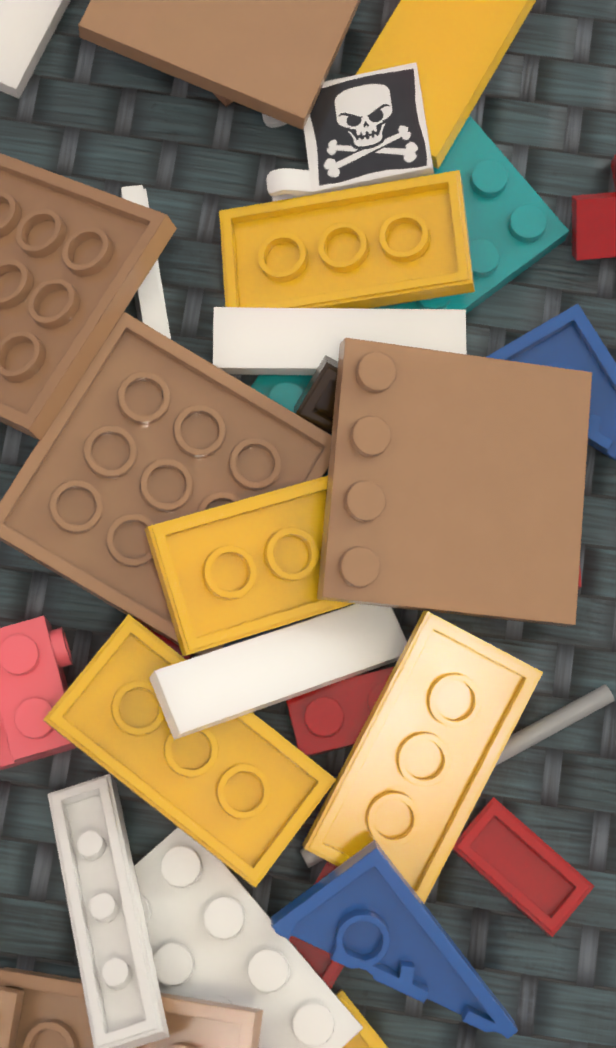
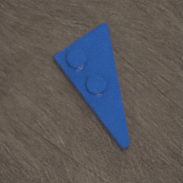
(574, 344)
(379, 924)

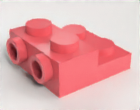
(29, 688)

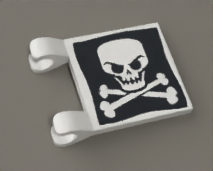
(360, 135)

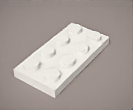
(221, 948)

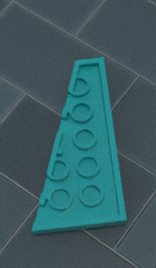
(506, 235)

